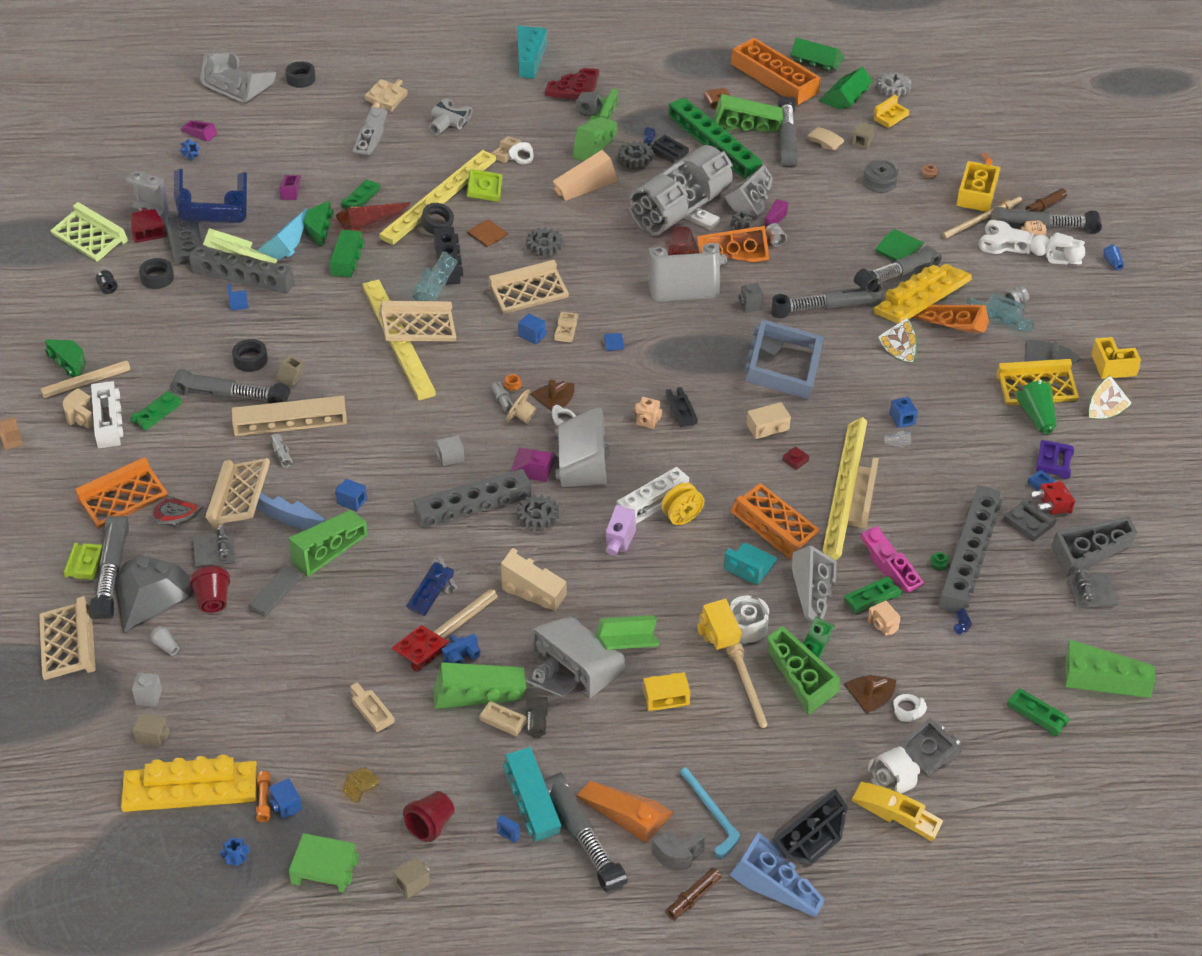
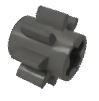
(741, 220)

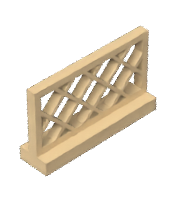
(523, 277)
(416, 310)
(224, 491)
(85, 642)

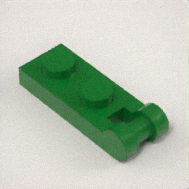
(361, 195)
(156, 410)
(872, 595)
(1038, 711)

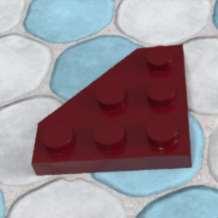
(573, 84)

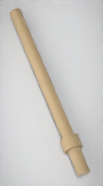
(1008, 205)

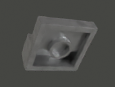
(931, 746)

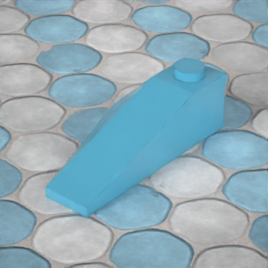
(286, 239)

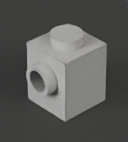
(449, 450)
(147, 689)

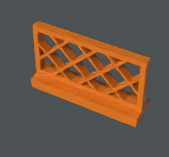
(114, 482)
(769, 527)

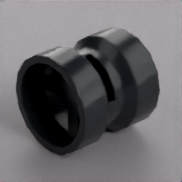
(106, 282)

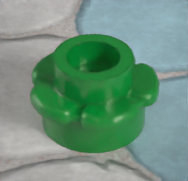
(939, 561)

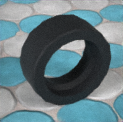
(301, 80)
(439, 209)
(153, 265)
(249, 364)

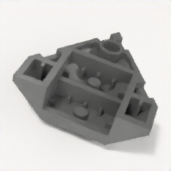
(149, 589)

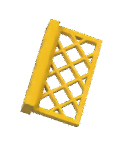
(1034, 371)

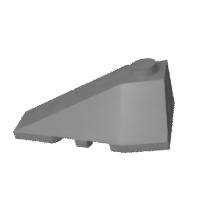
(751, 193)

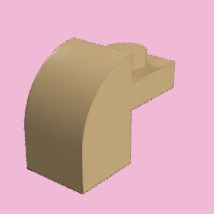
(77, 409)

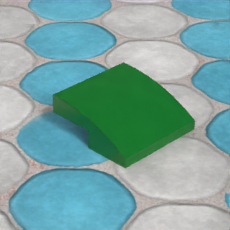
(898, 245)

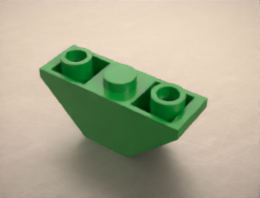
(318, 221)
(66, 355)

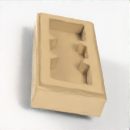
(503, 718)

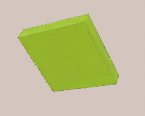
(484, 185)

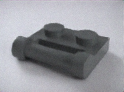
(1026, 523)

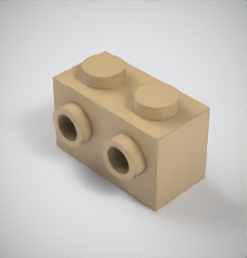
(768, 420)

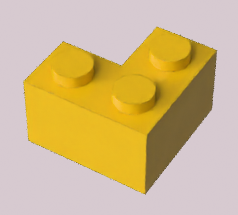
(1114, 361)
(719, 624)

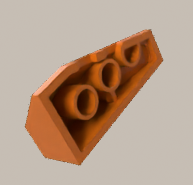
(740, 244)
(959, 317)
(630, 811)

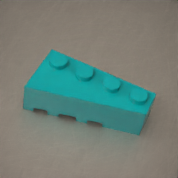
(531, 47)
(531, 794)

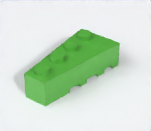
(747, 115)
(1106, 672)

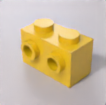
(666, 691)

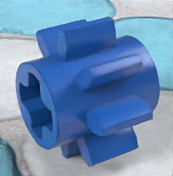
(189, 149)
(234, 851)

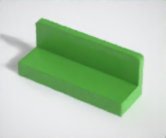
(609, 105)
(627, 632)

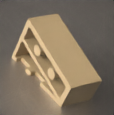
(530, 582)

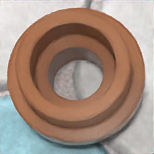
(929, 171)

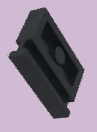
(669, 148)

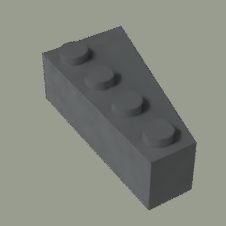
(1092, 543)

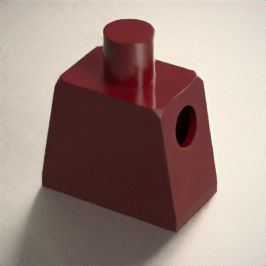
(147, 225)

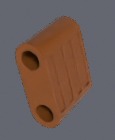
(713, 96)

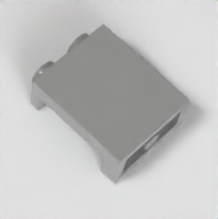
(148, 192)

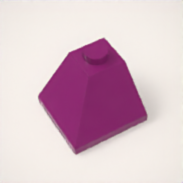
(535, 463)

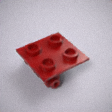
(420, 647)

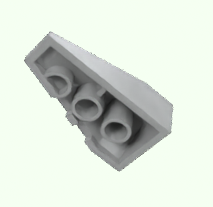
(813, 577)

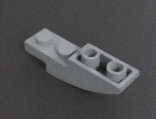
(371, 132)

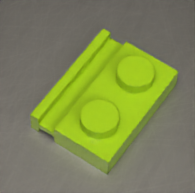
(83, 561)

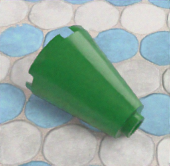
(1038, 404)

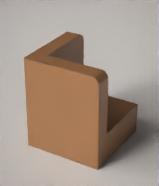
(10, 433)

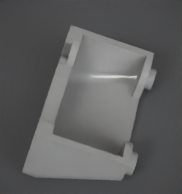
(222, 74)
(684, 275)
(582, 450)
(579, 652)

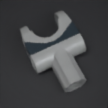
(447, 116)

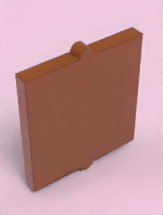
(487, 233)

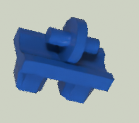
(460, 648)

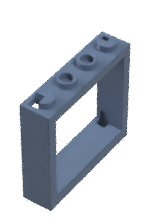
(776, 380)

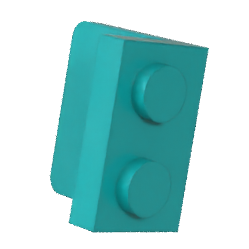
(749, 563)

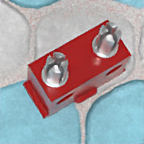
(1054, 498)

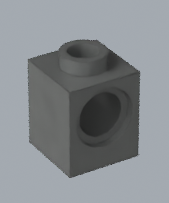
(589, 103)

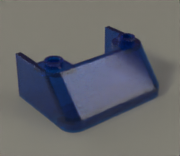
(232, 211)

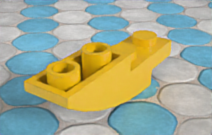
(896, 806)

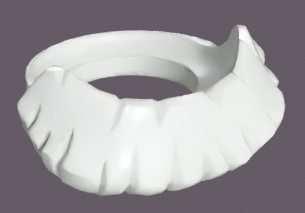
(521, 146)
(559, 410)
(908, 716)

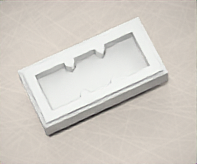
(703, 219)

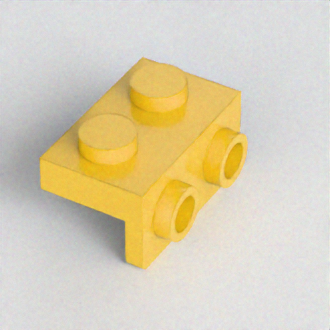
(890, 112)

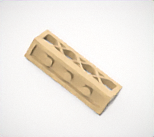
(862, 495)

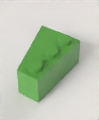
(593, 137)

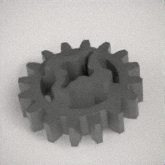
(635, 154)
(545, 241)
(538, 512)

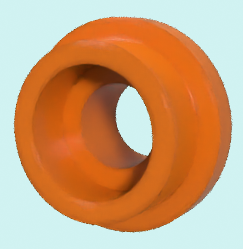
(512, 382)

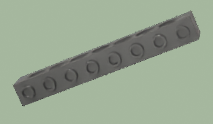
(970, 549)

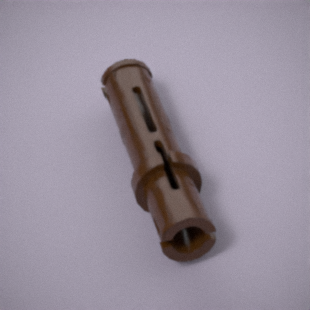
(1042, 203)
(687, 899)

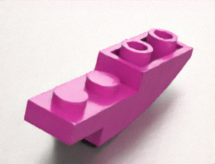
(889, 561)

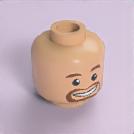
(1034, 227)

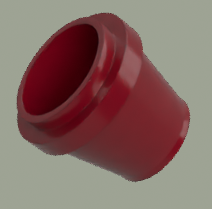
(210, 588)
(428, 815)

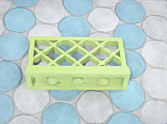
(97, 224)
(234, 245)

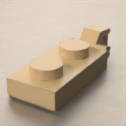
(371, 708)

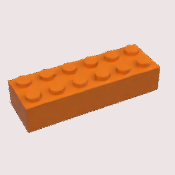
(775, 70)

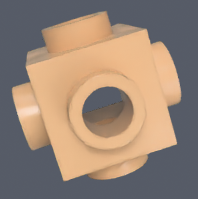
(647, 412)

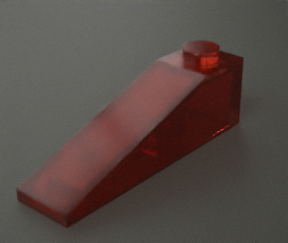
(361, 217)
(682, 242)

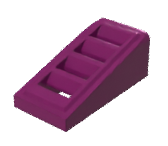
(199, 129)
(290, 187)
(776, 213)

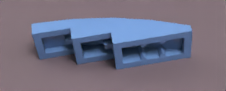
(293, 515)

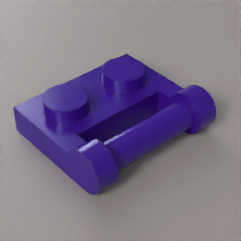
(1048, 458)

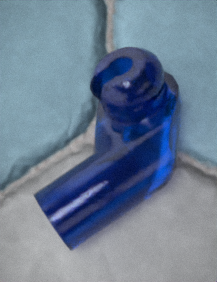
(650, 135)
(964, 622)

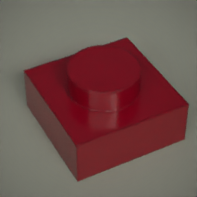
(795, 458)

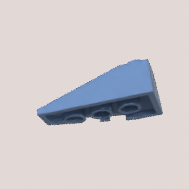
(768, 873)

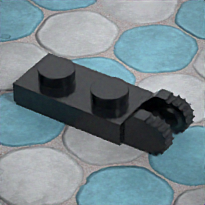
(681, 407)

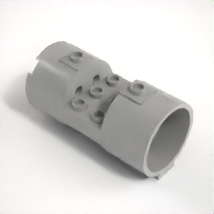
(680, 189)

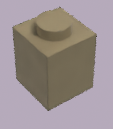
(863, 135)
(290, 370)
(150, 730)
(412, 877)

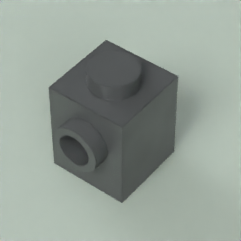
(751, 297)

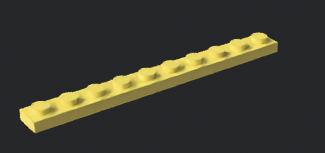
(440, 194)
(403, 349)
(844, 489)

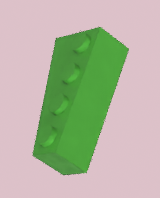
(326, 541)
(805, 672)
(477, 684)

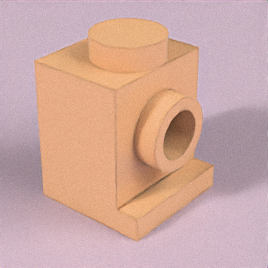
(884, 618)

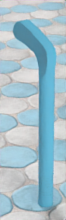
(733, 835)

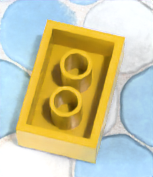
(978, 186)

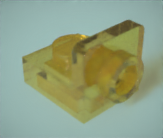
(358, 782)

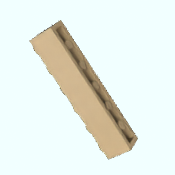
(289, 416)

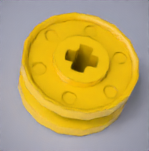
(682, 503)

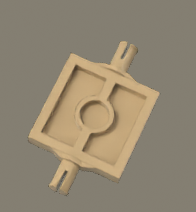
(386, 94)

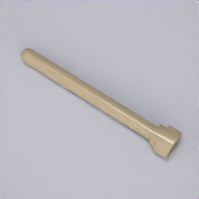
(736, 653)

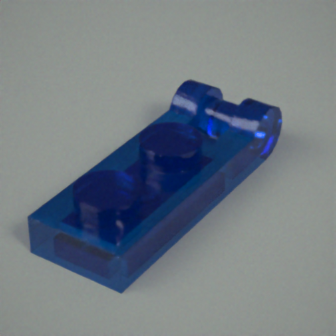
(430, 588)

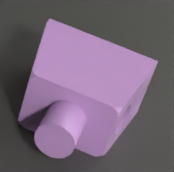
(620, 530)

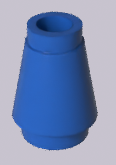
(1113, 256)

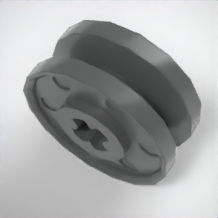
(880, 175)

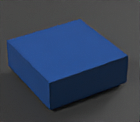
(614, 341)
(1039, 478)
(508, 828)

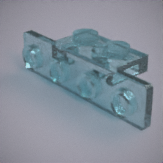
(434, 279)
(1006, 310)

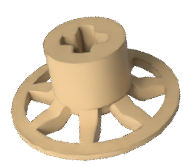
(524, 410)

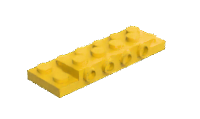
(921, 292)
(189, 783)

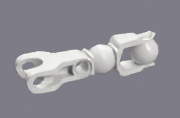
(1021, 241)

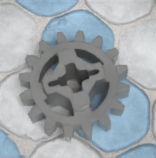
(894, 84)

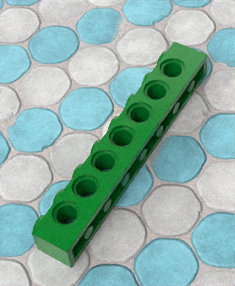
(712, 134)

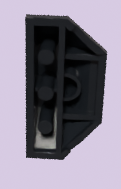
(813, 829)

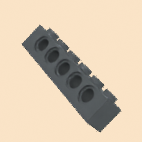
(242, 269)
(472, 498)

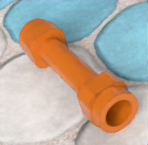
(263, 809)

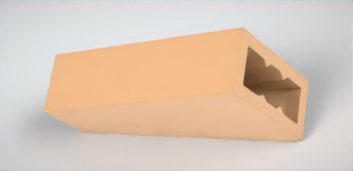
(586, 177)

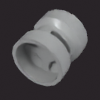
(776, 235)
(1019, 294)

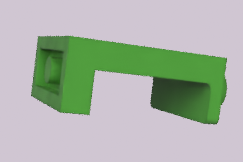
(324, 861)

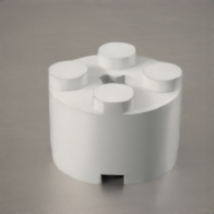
(751, 617)
(894, 770)

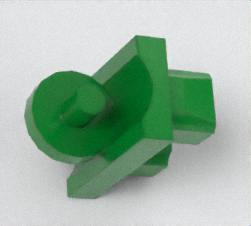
(818, 636)

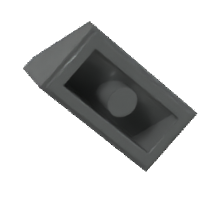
(770, 346)

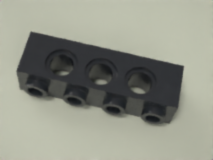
(447, 241)

